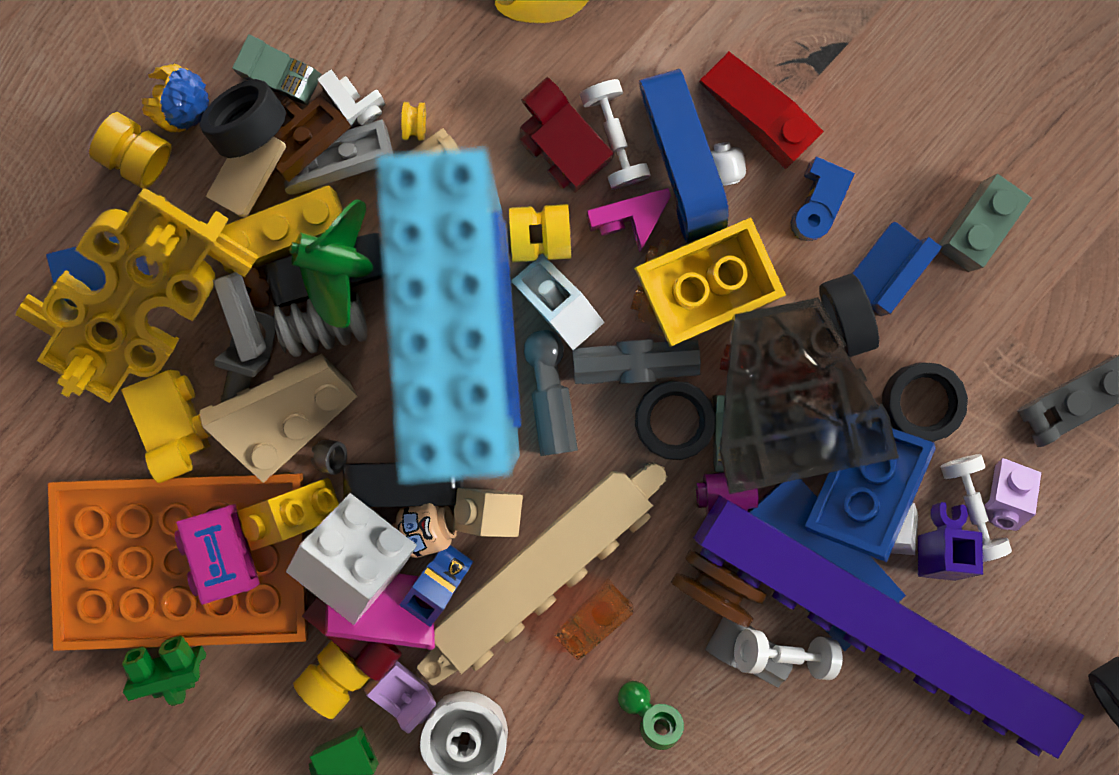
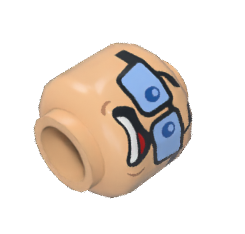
(427, 527)

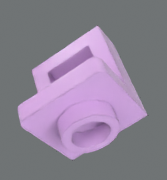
(1012, 495)
(402, 696)

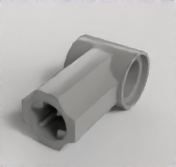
(722, 647)

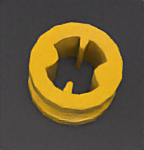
(413, 121)

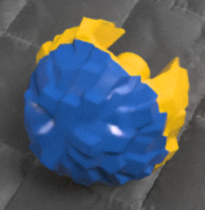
(179, 101)

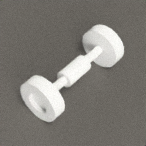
(602, 94)
(963, 468)
(752, 654)

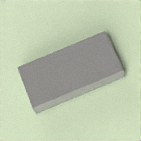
(240, 316)

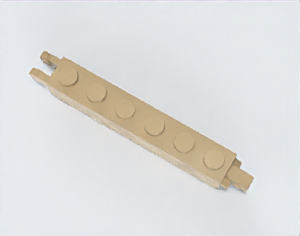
(539, 570)

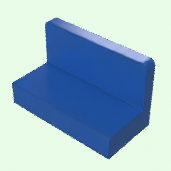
(894, 266)

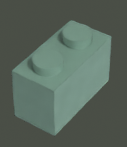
(984, 223)

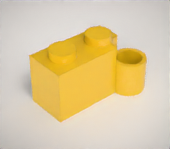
(166, 423)

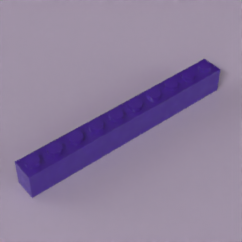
(888, 627)

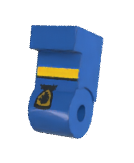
(823, 199)
(437, 584)

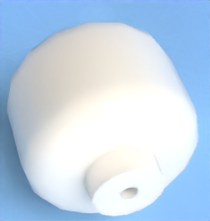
(729, 163)

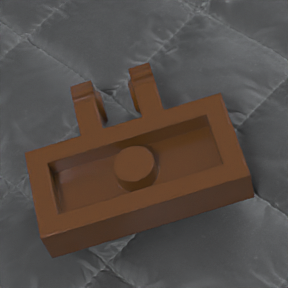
(307, 134)

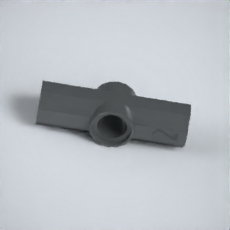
(636, 362)

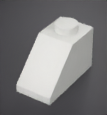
(558, 301)

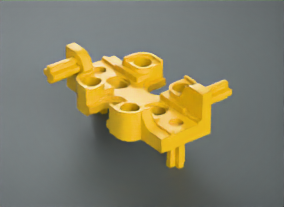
(150, 230)

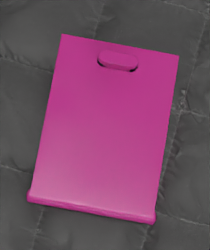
(386, 619)

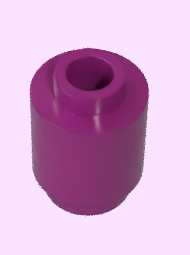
(715, 485)

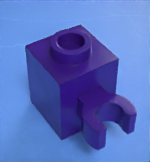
(949, 550)

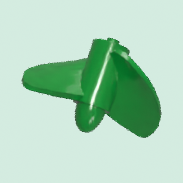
(330, 261)

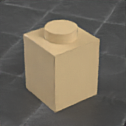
(487, 512)

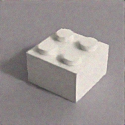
(350, 558)

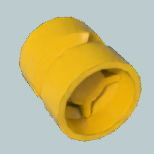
(124, 147)
(555, 233)
(327, 684)

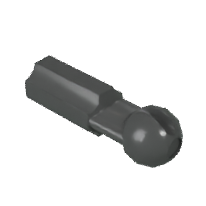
(550, 399)

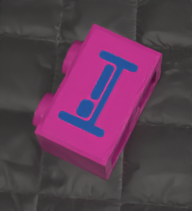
(216, 554)

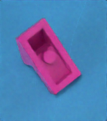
(640, 211)

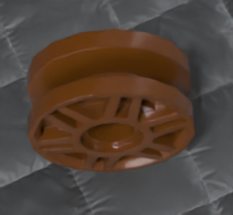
(718, 589)

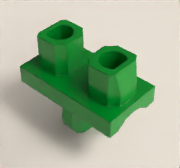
(163, 676)

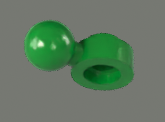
(635, 699)

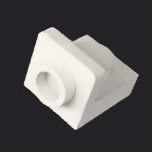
(344, 97)

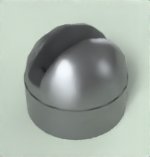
(337, 453)

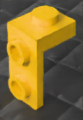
(287, 514)

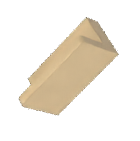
(245, 177)

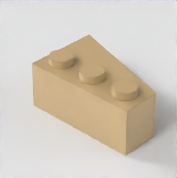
(279, 416)

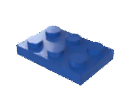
(870, 502)

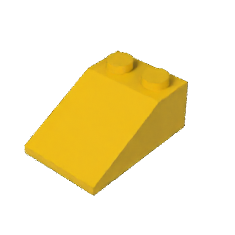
(710, 281)

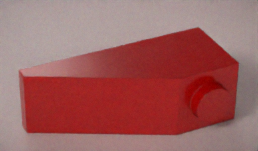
(761, 109)

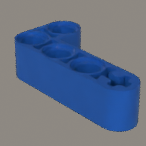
(686, 155)

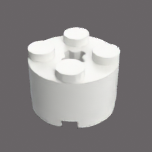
(464, 713)

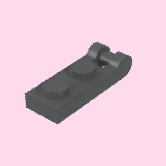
(1073, 402)

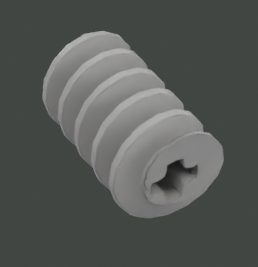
(309, 328)

